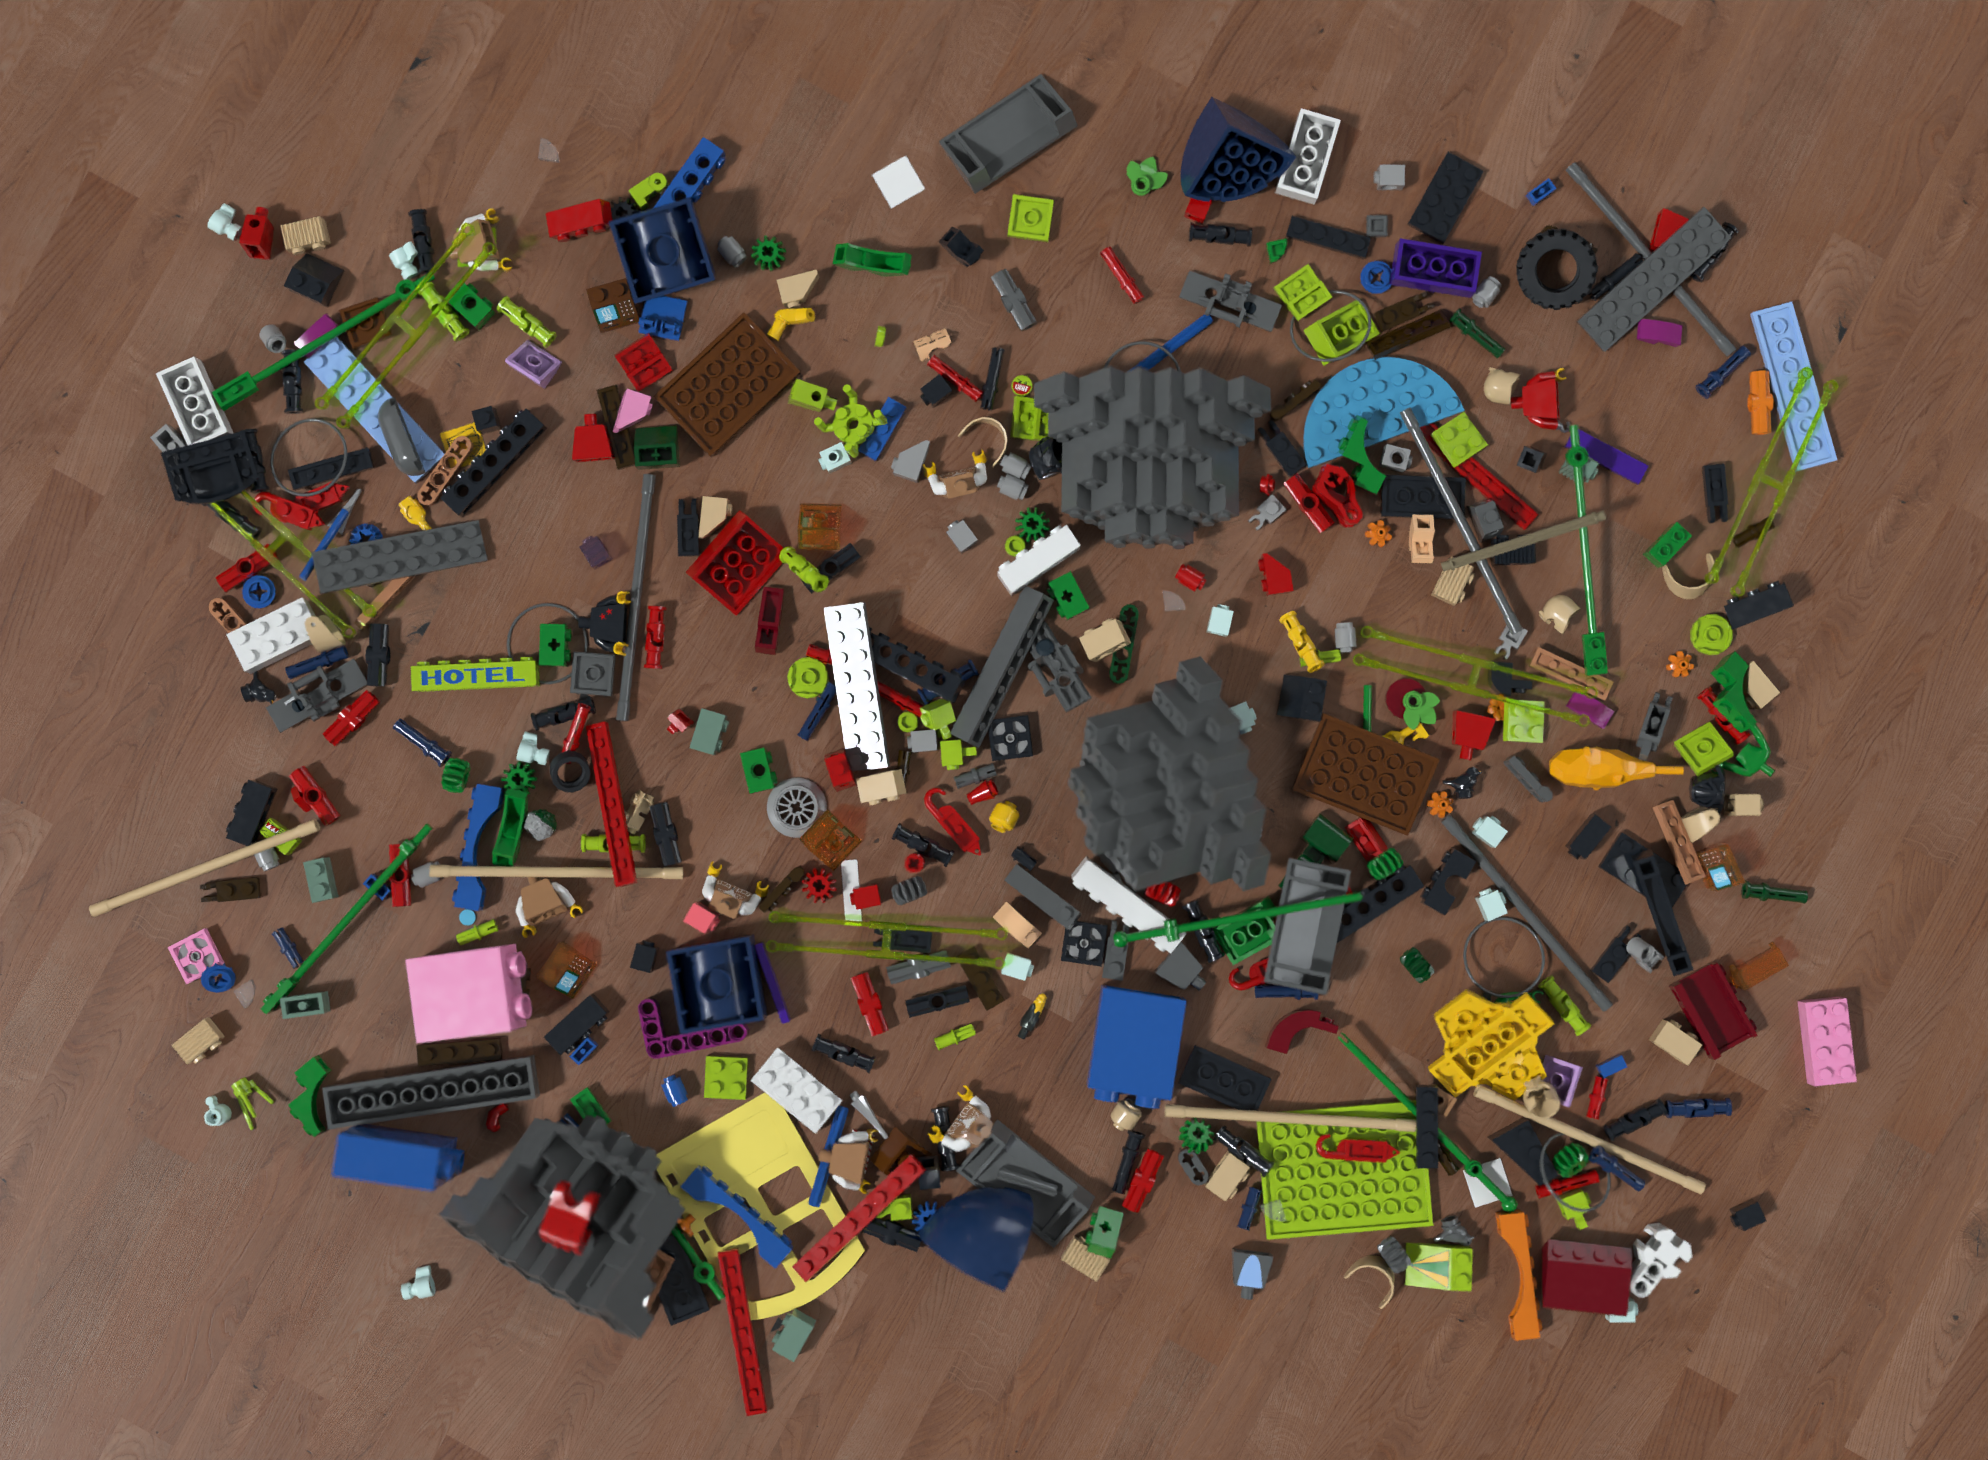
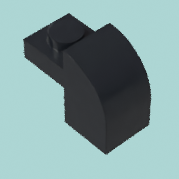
(961, 247)
(1502, 682)

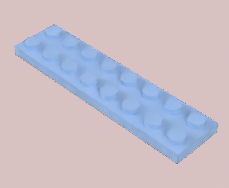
(1783, 358)
(331, 363)

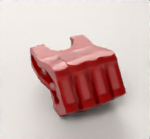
(1334, 501)
(567, 1219)

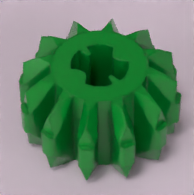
(771, 246)
(1036, 519)
(523, 771)
(455, 775)
(1385, 864)
(1201, 1131)
(1570, 1160)

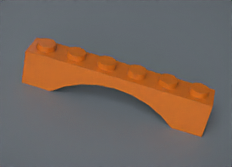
(1523, 1317)

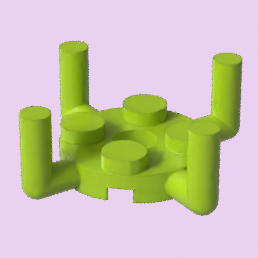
(845, 416)

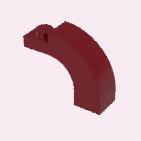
(1287, 1026)

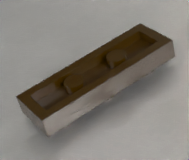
(981, 980)

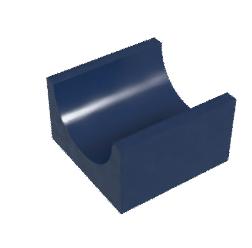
(662, 250)
(717, 984)

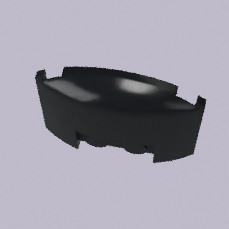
(210, 469)

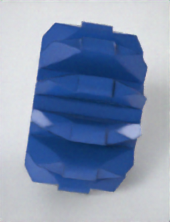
(924, 1212)

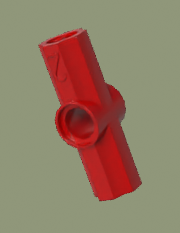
(1299, 492)
(235, 575)
(351, 718)
(306, 785)
(400, 889)
(869, 1004)
(1142, 1180)

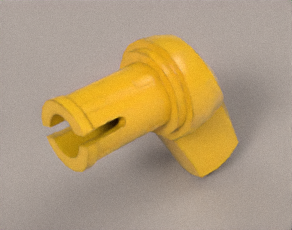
(789, 316)

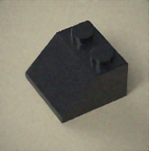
(314, 279)
(1302, 698)

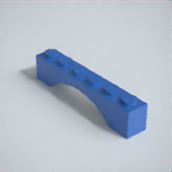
(486, 804)
(705, 1187)

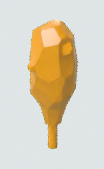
(1603, 768)

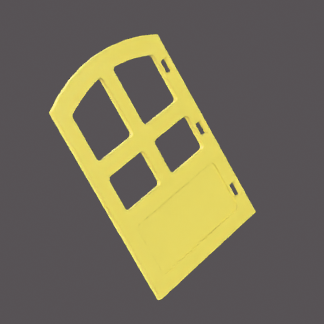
(746, 1152)

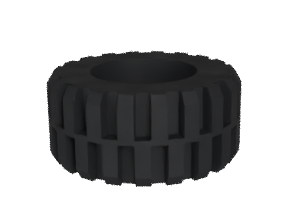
(1574, 291)

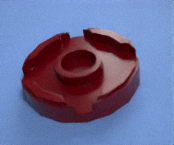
(1396, 692)

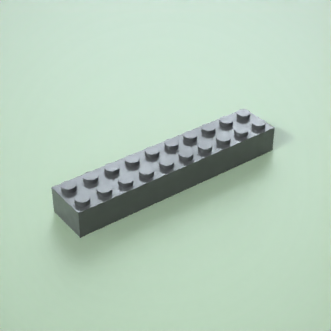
(431, 1092)

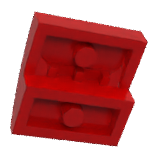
(643, 362)

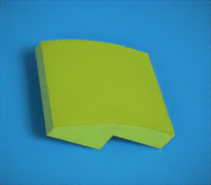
(1302, 292)
(1027, 420)

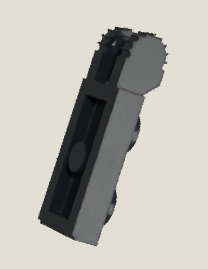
(1282, 450)
(1715, 491)
(688, 530)
(907, 940)
(1613, 956)

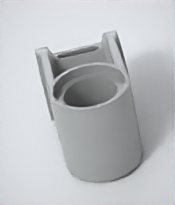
(1643, 953)

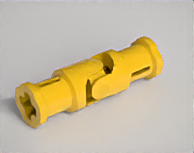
(1300, 639)

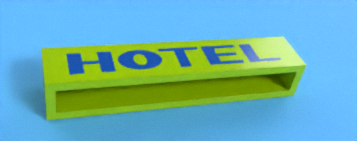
(475, 675)

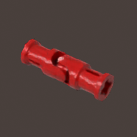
(655, 631)
(1738, 737)
(914, 863)

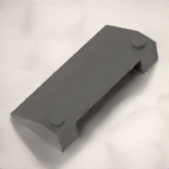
(1008, 133)
(1307, 939)
(1004, 1149)

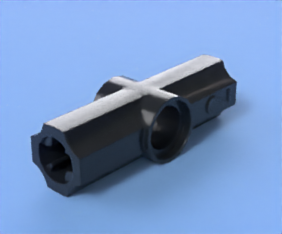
(841, 559)
(378, 655)
(665, 834)
(951, 997)
(893, 1233)

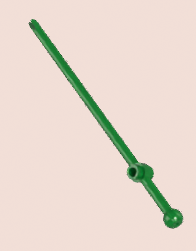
(1172, 929)
(1508, 1203)

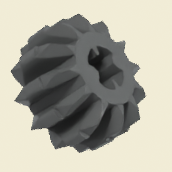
(909, 890)
(1394, 1254)

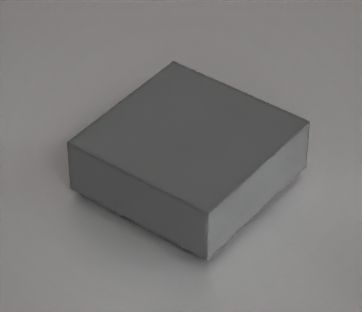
(1376, 225)

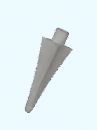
(349, 506)
(864, 1108)

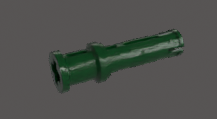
(1465, 329)
(1765, 892)

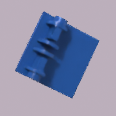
(663, 317)

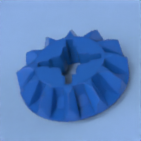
(1366, 278)
(367, 530)
(252, 585)
(222, 984)

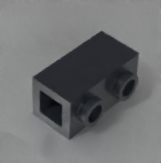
(1587, 837)

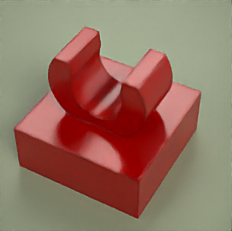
(679, 721)

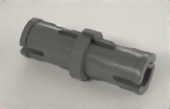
(975, 776)

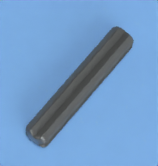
(1027, 1182)

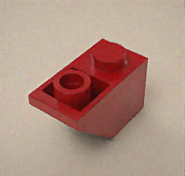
(1276, 576)

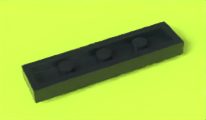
(1328, 237)
(328, 469)
(1426, 1126)

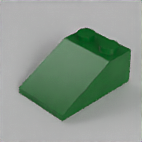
(1247, 937)

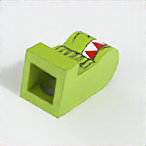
(647, 189)
(273, 828)

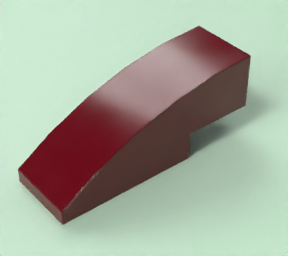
(769, 620)

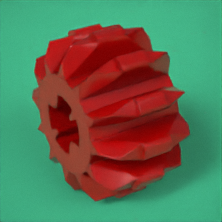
(813, 889)
(1164, 893)

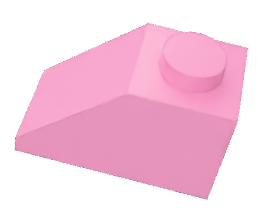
(632, 409)

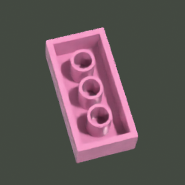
(1827, 1041)

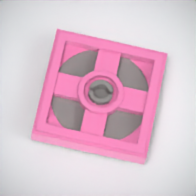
(195, 954)

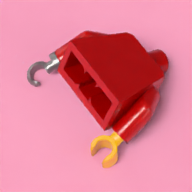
(1541, 401)

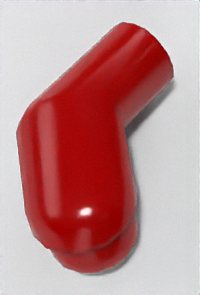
(493, 1117)

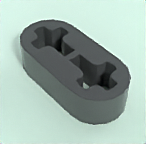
(1189, 1169)

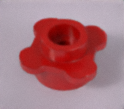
(1267, 484)

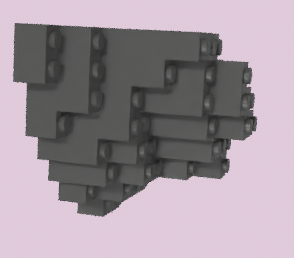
(1151, 449)
(1172, 787)
(626, 1228)

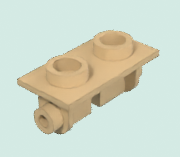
(638, 804)

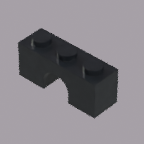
(1436, 895)

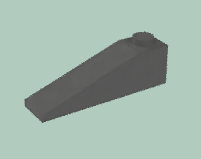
(1043, 897)

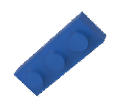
(878, 439)

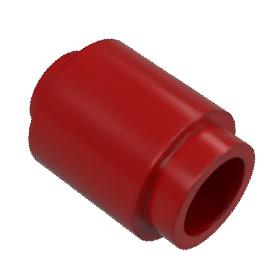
(1190, 577)

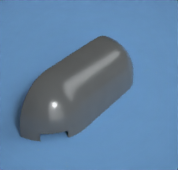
(399, 439)

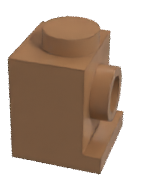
(1447, 1102)

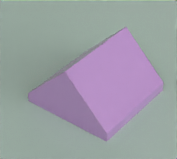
(534, 363)
(1562, 1077)

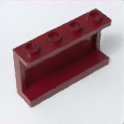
(1713, 1009)

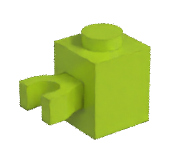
(938, 716)
(953, 753)
(1577, 1199)
(899, 1209)

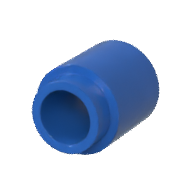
(674, 1090)

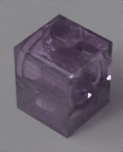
(595, 551)

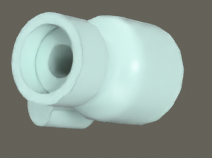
(221, 222)
(403, 259)
(529, 752)
(218, 1113)
(422, 1287)

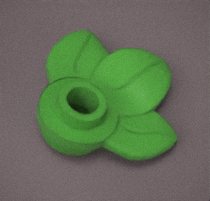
(1146, 174)
(1421, 711)

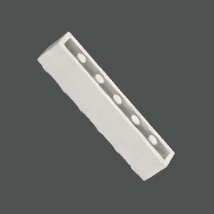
(1122, 900)

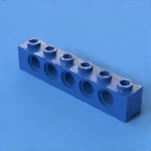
(704, 151)

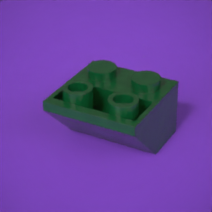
(656, 447)

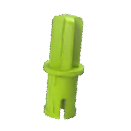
(1327, 656)
(477, 932)
(955, 1036)

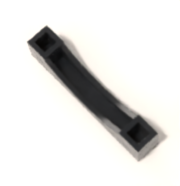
(1662, 912)

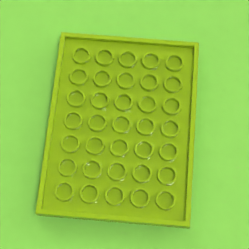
(1342, 1195)

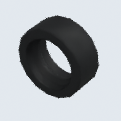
(570, 786)

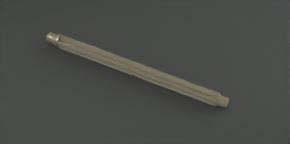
(1523, 541)

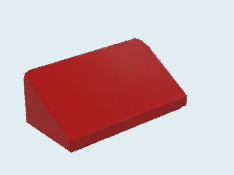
(1366, 838)

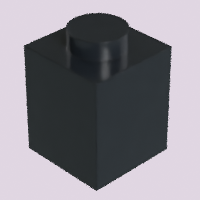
(935, 391)
(486, 420)
(1531, 459)
(644, 956)
(931, 1177)
(1747, 1215)

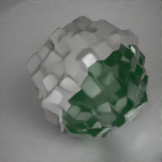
(540, 824)

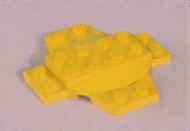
(1490, 1044)

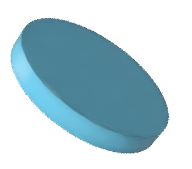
(467, 917)

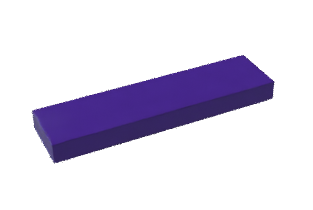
(1611, 458)
(772, 982)

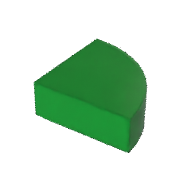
(1276, 249)

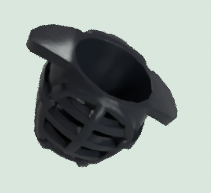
(1046, 457)
(1709, 789)

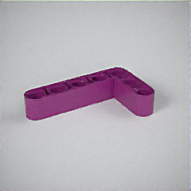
(687, 1039)

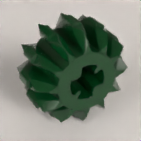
(1417, 965)

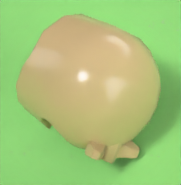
(1500, 385)
(1560, 610)
(1541, 1098)

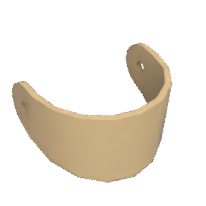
(995, 423)
(1683, 591)
(324, 636)
(1700, 822)
(1379, 1263)

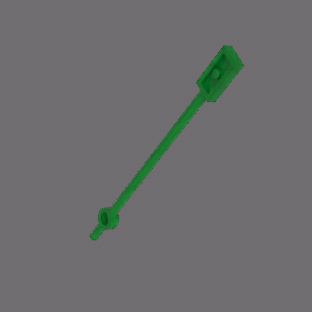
(246, 385)
(1593, 642)
(286, 985)
(588, 1105)

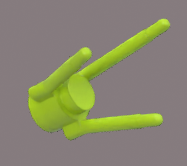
(242, 1090)

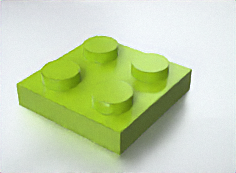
(1030, 218)
(1459, 439)
(1523, 723)
(1703, 749)
(726, 1077)

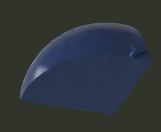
(1230, 155)
(982, 1233)

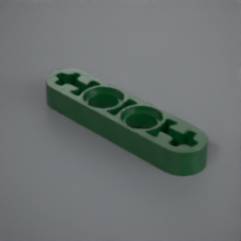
(1134, 619)

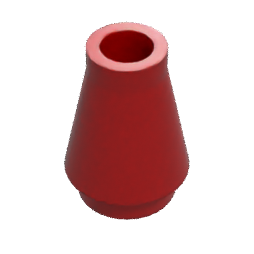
(985, 791)

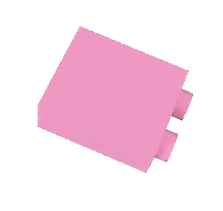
(468, 993)

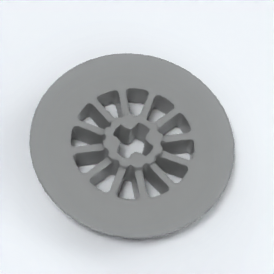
(789, 785)

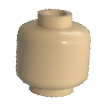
(1125, 1114)

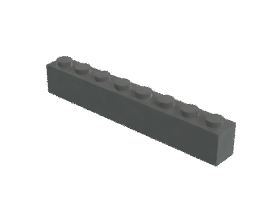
(1002, 666)

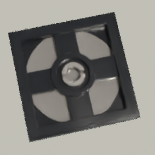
(1010, 738)
(1084, 943)

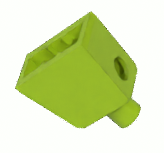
(802, 392)

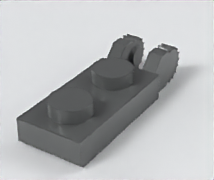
(1528, 779)
(1115, 956)

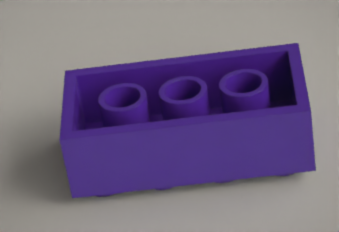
(1435, 268)

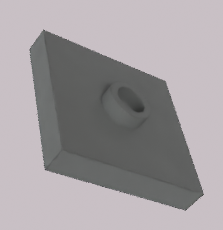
(592, 673)

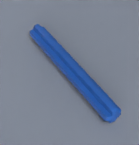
(1175, 342)
(823, 1170)

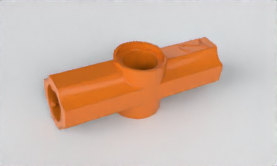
(1760, 402)

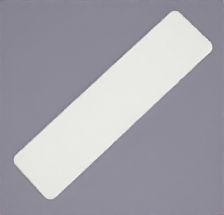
(850, 879)

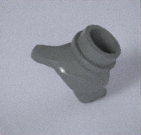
(1454, 1232)

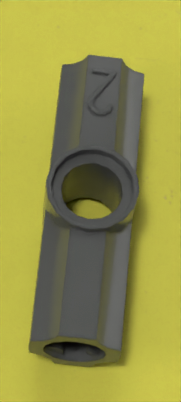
(1013, 300)
(916, 968)

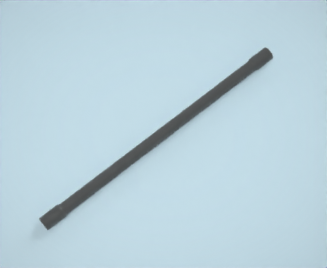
(1581, 178)
(1413, 426)
(624, 701)
(1457, 831)

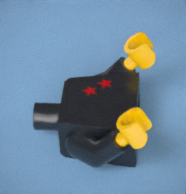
(608, 623)

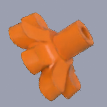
(1375, 534)
(1676, 664)
(1497, 709)
(1436, 804)
(685, 1225)

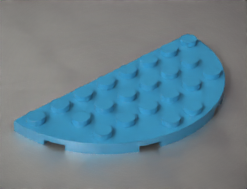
(1377, 393)

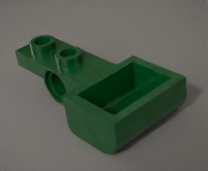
(1323, 842)

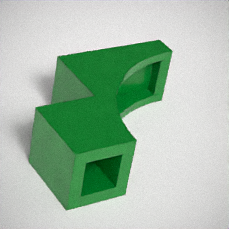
(874, 261)
(1352, 447)
(1731, 701)
(512, 825)
(305, 1105)

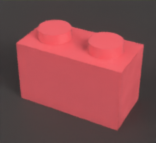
(702, 918)

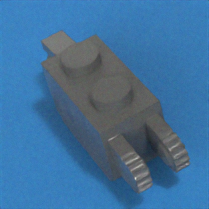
(1653, 726)

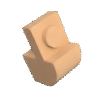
(1421, 538)
(1017, 925)

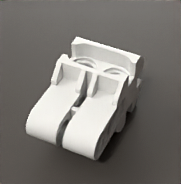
(1659, 1255)

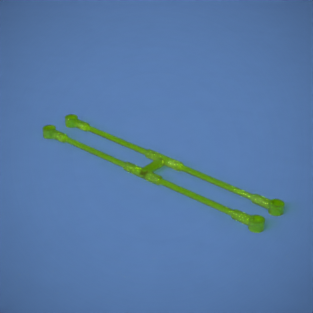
(396, 318)
(1783, 487)
(268, 552)
(1471, 687)
(887, 927)

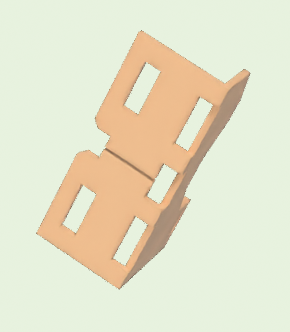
(924, 350)

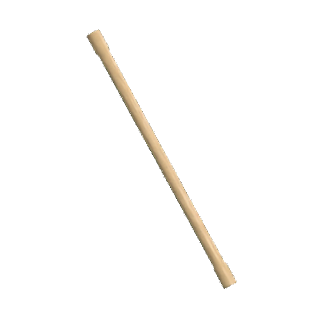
(516, 871)
(109, 904)
(1398, 1124)
(1686, 1181)

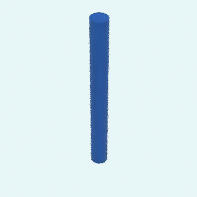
(325, 542)

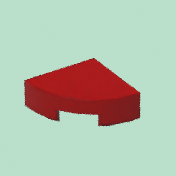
(298, 799)

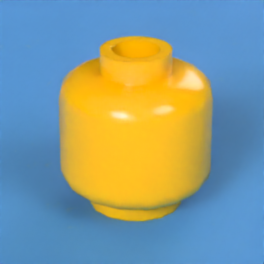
(1004, 817)

